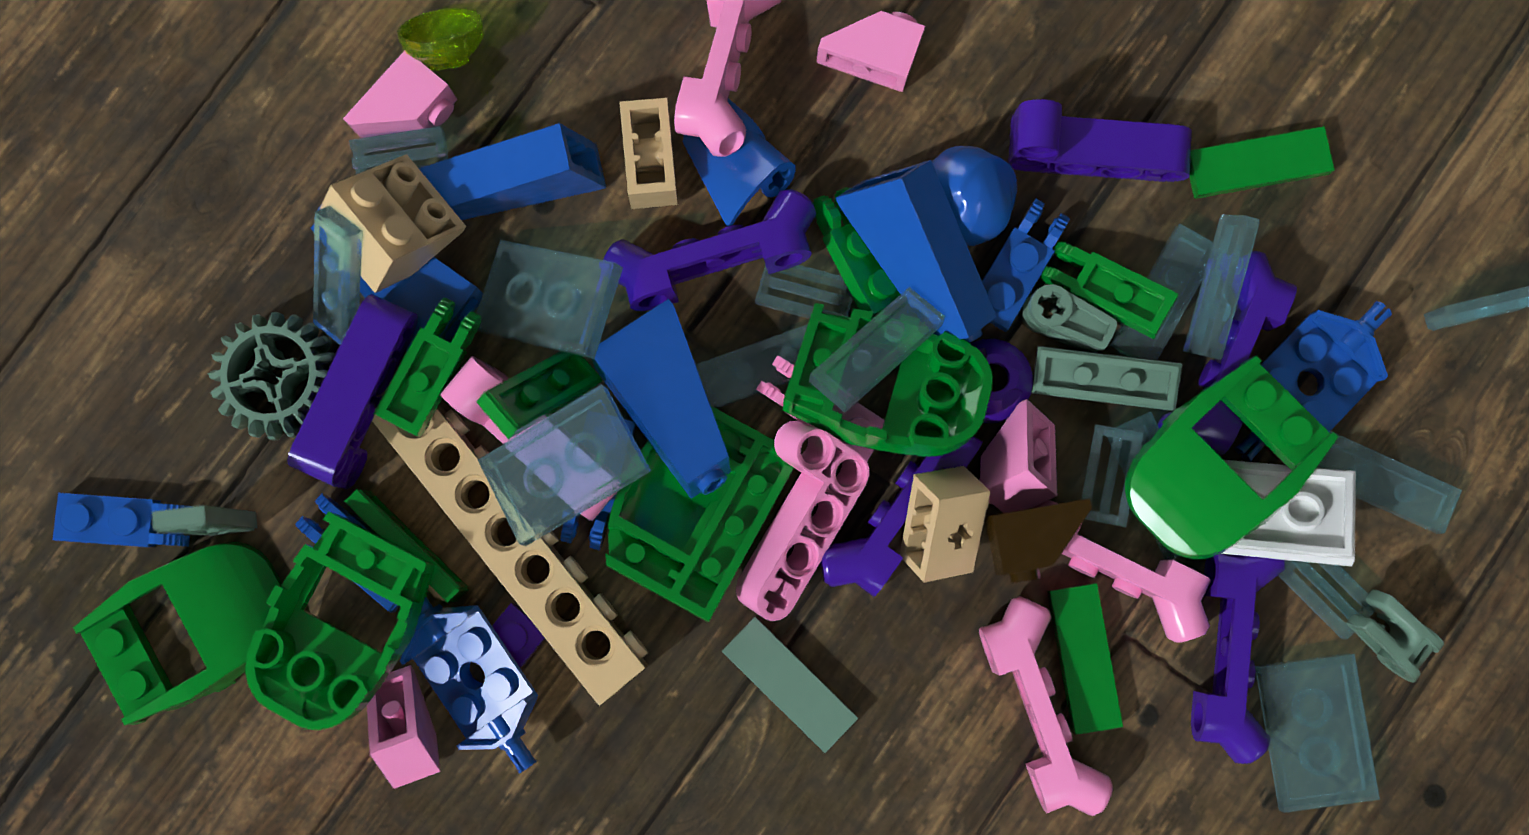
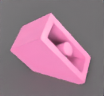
(874, 48)
(402, 101)
(1021, 461)
(401, 730)

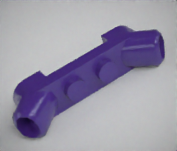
(777, 239)
(1261, 305)
(869, 559)
(1223, 714)

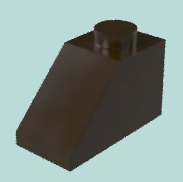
(1033, 537)

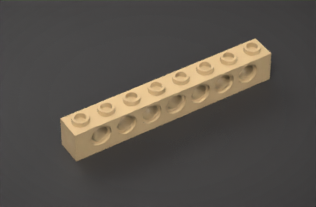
(509, 563)

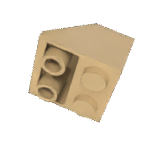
(399, 219)

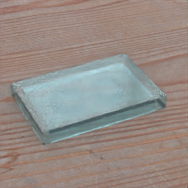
(548, 298)
(563, 465)
(1317, 732)

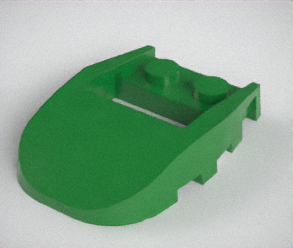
(935, 398)
(1193, 495)
(221, 604)
(313, 668)

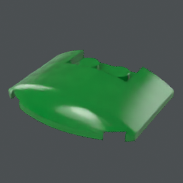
(695, 545)

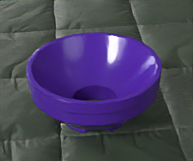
(1019, 381)

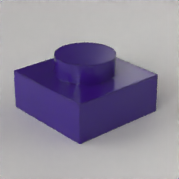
(518, 633)

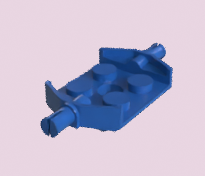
(1340, 357)
(485, 712)

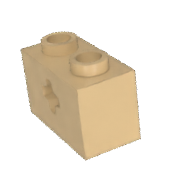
(648, 153)
(944, 523)

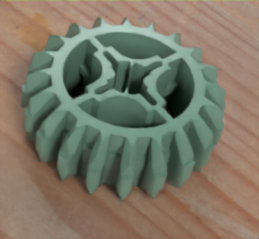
(261, 341)

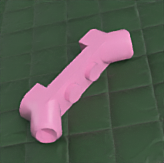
(703, 102)
(1172, 586)
(1056, 775)

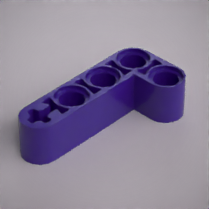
(1096, 147)
(350, 393)

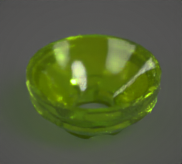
(442, 37)

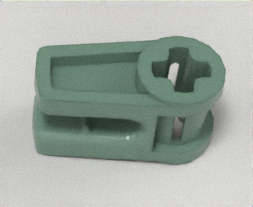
(1072, 320)
(1407, 642)

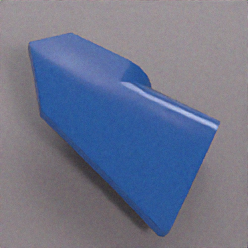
(739, 176)

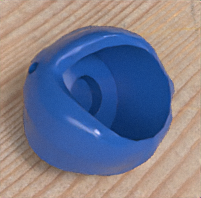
(978, 190)

